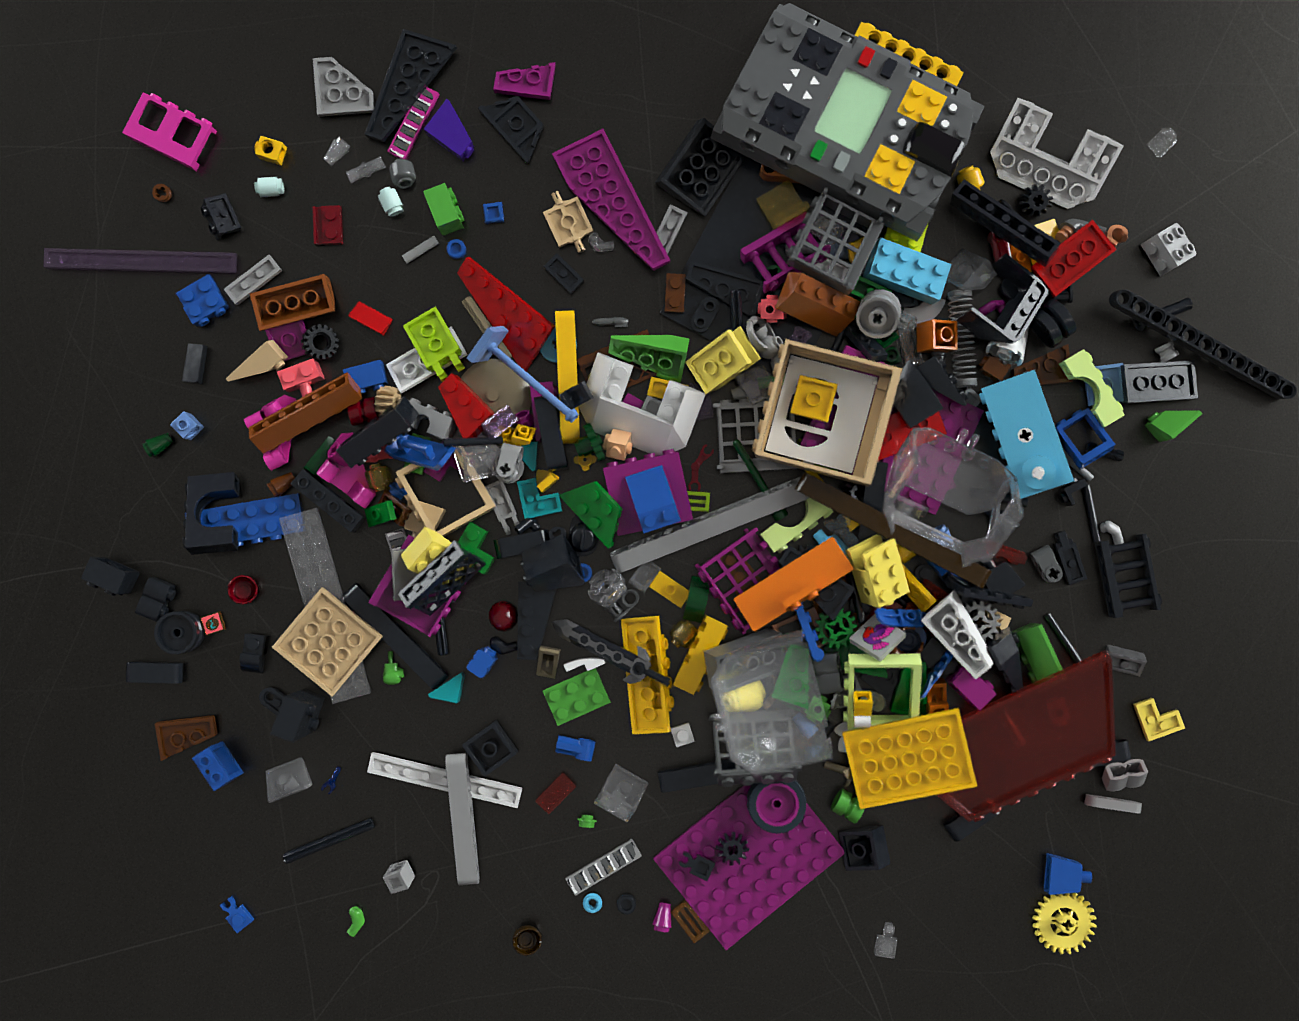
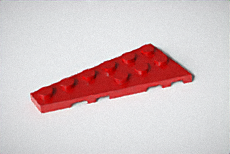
(504, 308)

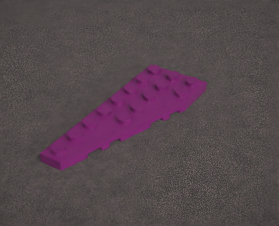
(604, 187)

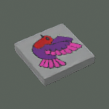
(877, 638)

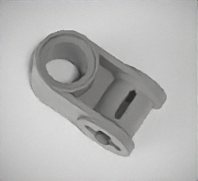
(510, 458)

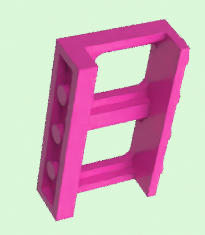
(162, 139)

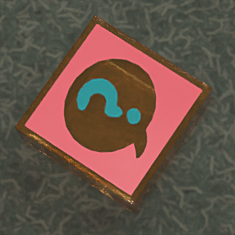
(213, 623)

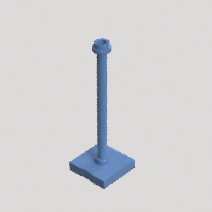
(489, 344)

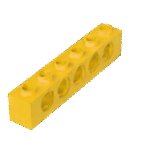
(917, 56)

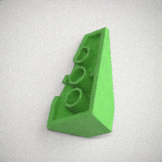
(653, 352)

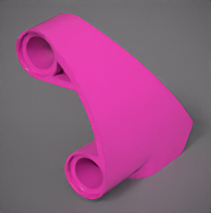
(279, 455)
(349, 480)

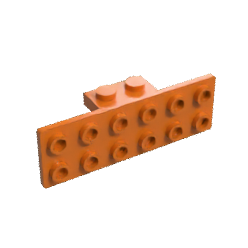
(793, 584)

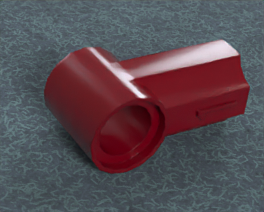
(998, 246)

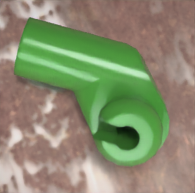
(357, 920)

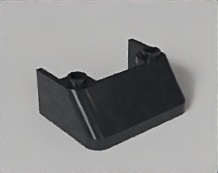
(1025, 297)

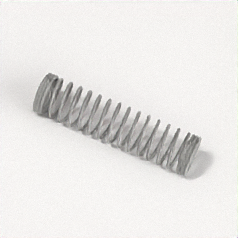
(962, 296)

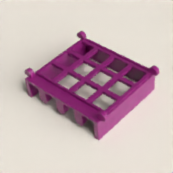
(760, 550)

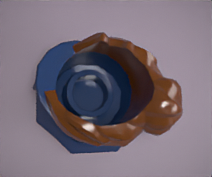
(912, 643)

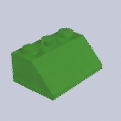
(1037, 652)

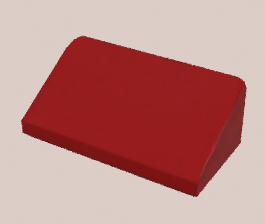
(370, 318)

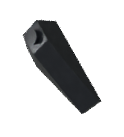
(1006, 656)

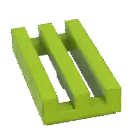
(706, 502)

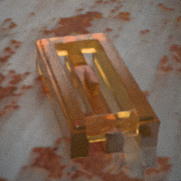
(680, 907)

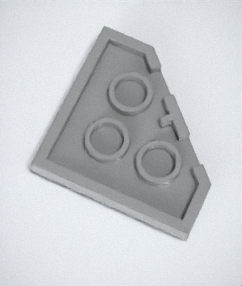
(339, 90)

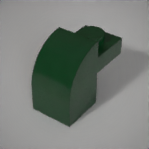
(696, 600)

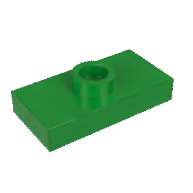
(380, 513)

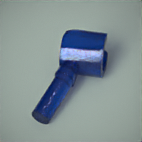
(330, 783)

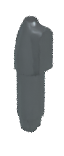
(617, 322)

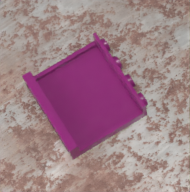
(620, 492)
(384, 600)

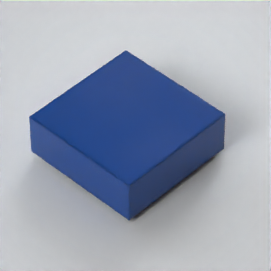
(493, 213)

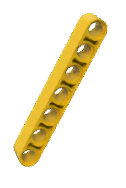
(567, 368)

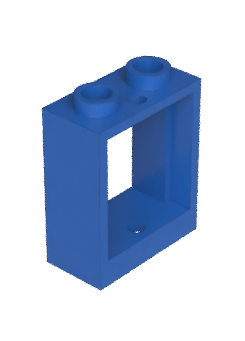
(1083, 461)
(220, 763)

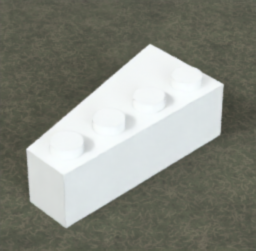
(959, 634)

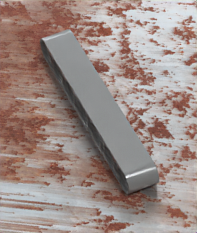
(462, 819)

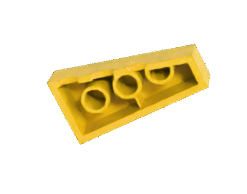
(693, 666)

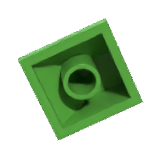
(1169, 424)

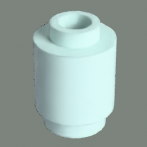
(269, 186)
(390, 201)

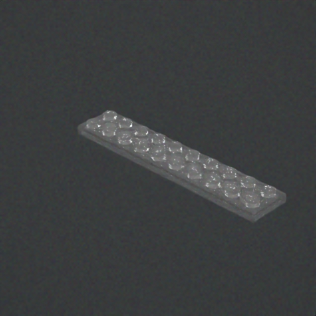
(316, 569)

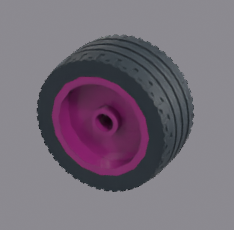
(782, 816)

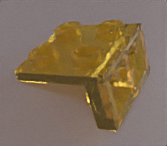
(782, 204)

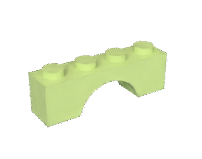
(1105, 406)
(778, 536)

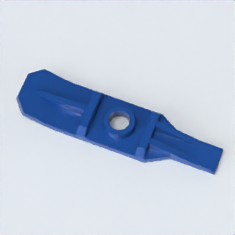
(900, 617)
(934, 676)

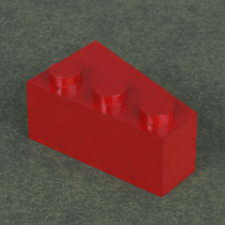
(465, 406)

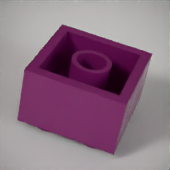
(974, 691)

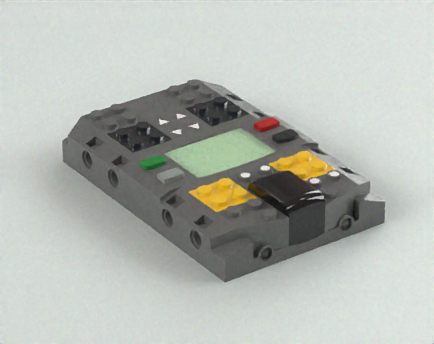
(848, 119)

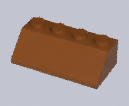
(293, 302)
(816, 303)

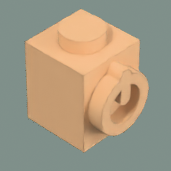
(618, 444)

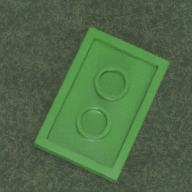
(576, 696)

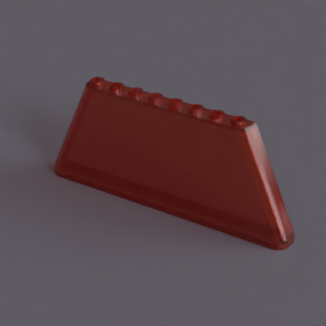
(1038, 737)

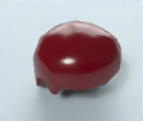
(242, 589)
(503, 616)

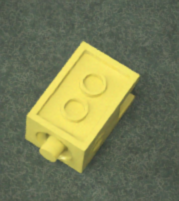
(723, 360)
(878, 571)

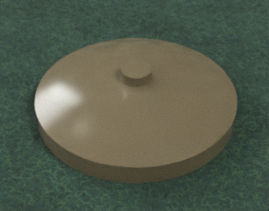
(498, 386)

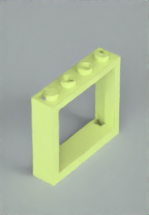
(890, 661)

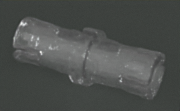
(365, 169)

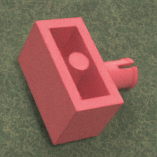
(301, 376)

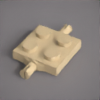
(568, 221)

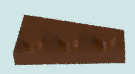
(1047, 367)
(180, 734)

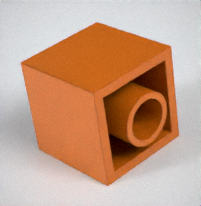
(937, 336)

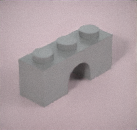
(441, 425)

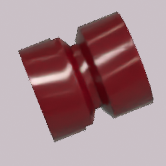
(362, 411)

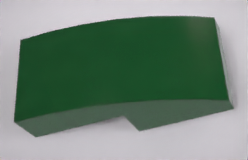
(319, 457)

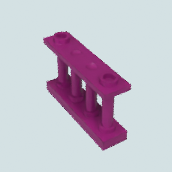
(768, 243)

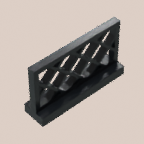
(438, 571)

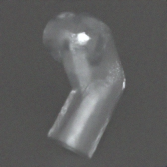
(598, 244)

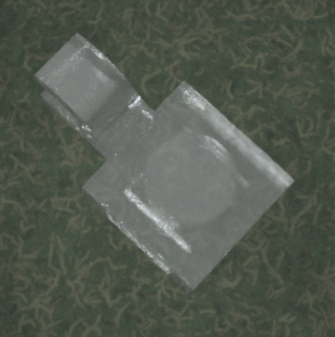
(886, 943)

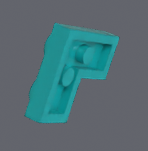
(534, 504)

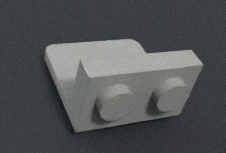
(1169, 249)

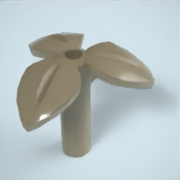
(846, 771)

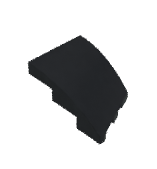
(914, 397)

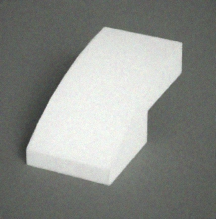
(590, 663)

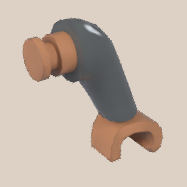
(1067, 228)

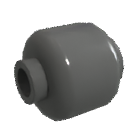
(402, 173)

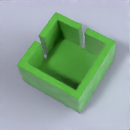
(443, 208)

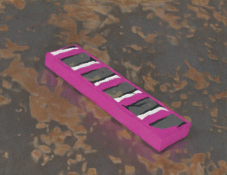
(413, 124)

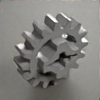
(980, 612)

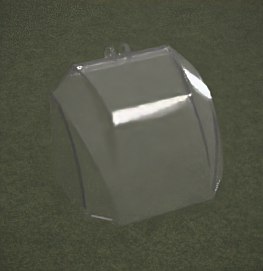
(771, 705)

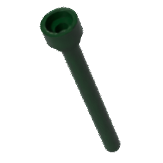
(778, 515)

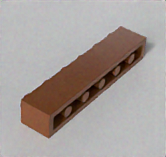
(305, 413)

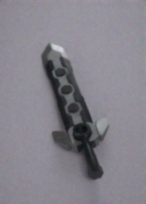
(636, 665)

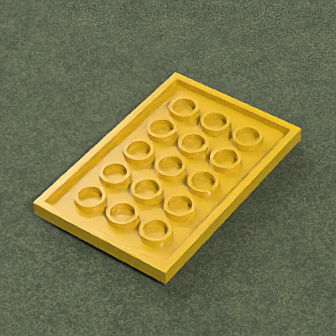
(909, 758)

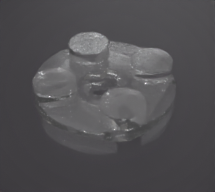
(606, 596)

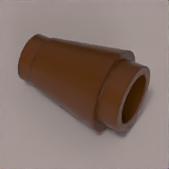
(280, 484)

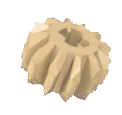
(386, 397)

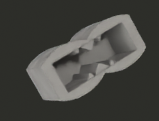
(1122, 775)

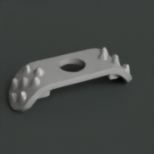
(878, 700)

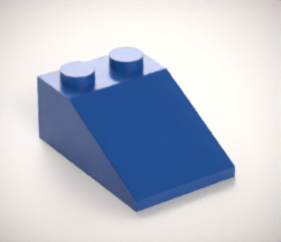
(652, 499)

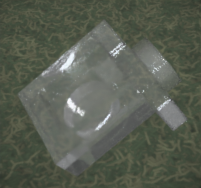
(1162, 141)

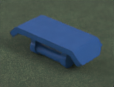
(419, 451)

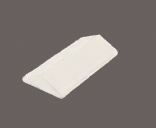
(410, 370)

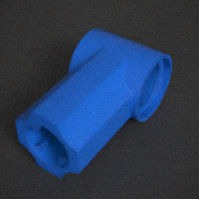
(580, 748)

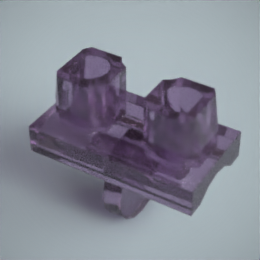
(499, 422)

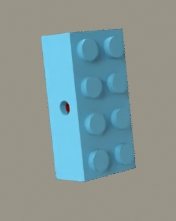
(907, 271)

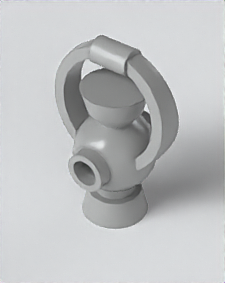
(764, 339)

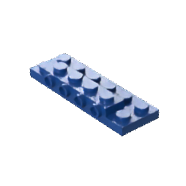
(255, 518)

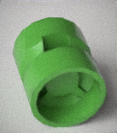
(845, 804)

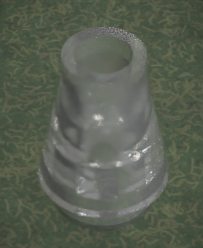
(336, 150)

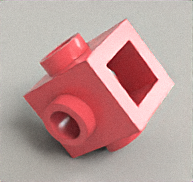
(765, 311)

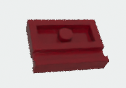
(327, 225)

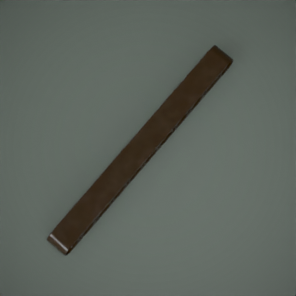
(879, 524)

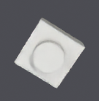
(682, 734)

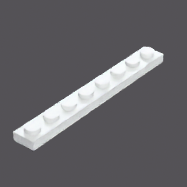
(437, 778)

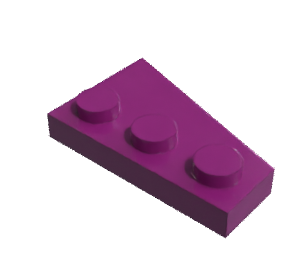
(530, 82)

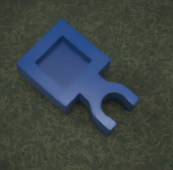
(238, 917)

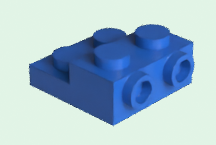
(203, 301)

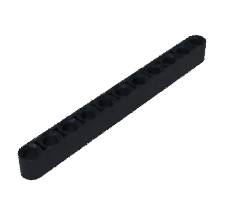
(1211, 347)

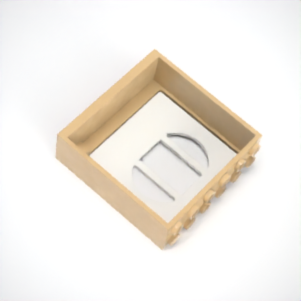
(853, 405)

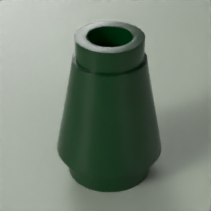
(157, 444)

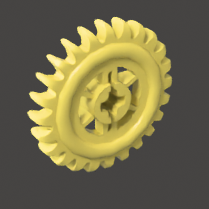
(1076, 929)

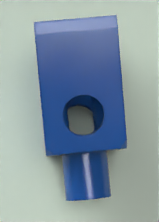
(1064, 875)

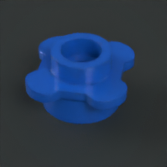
(396, 491)

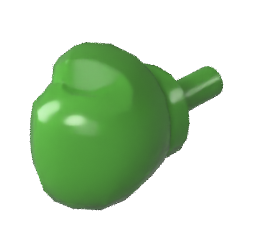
(392, 673)

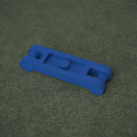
(809, 635)

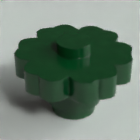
(590, 444)

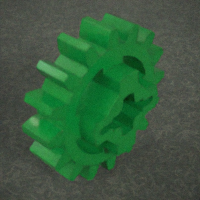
(832, 639)

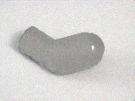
(1113, 529)

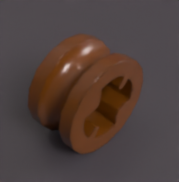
(156, 188)

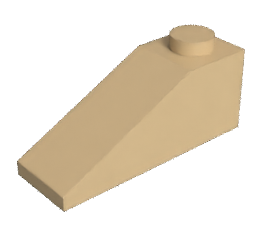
(264, 359)

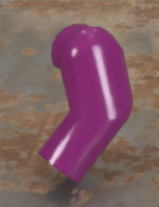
(992, 305)

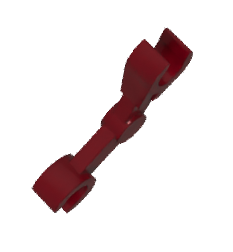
(696, 465)

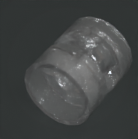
(823, 223)

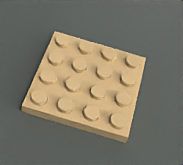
(327, 641)

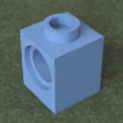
(186, 425)

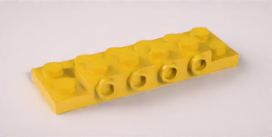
(648, 699)

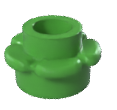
(587, 821)

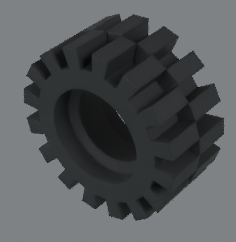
(330, 337)

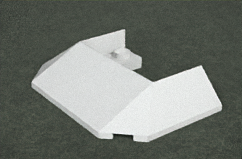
(1024, 165)
(649, 431)

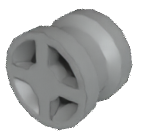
(1166, 351)

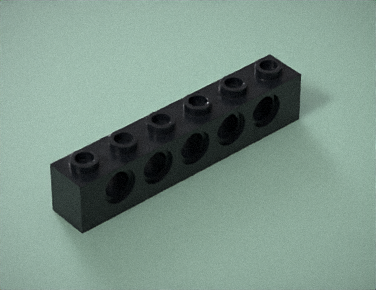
(1005, 223)

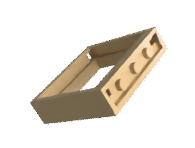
(420, 514)

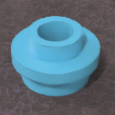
(589, 908)

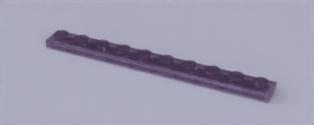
(140, 260)

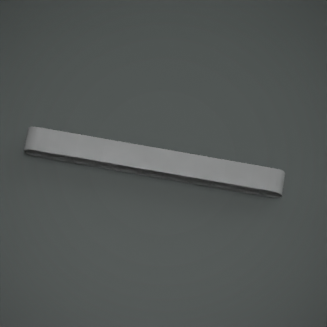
(707, 526)

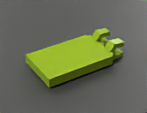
(434, 342)

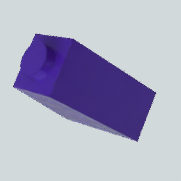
(449, 131)

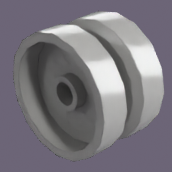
(878, 313)

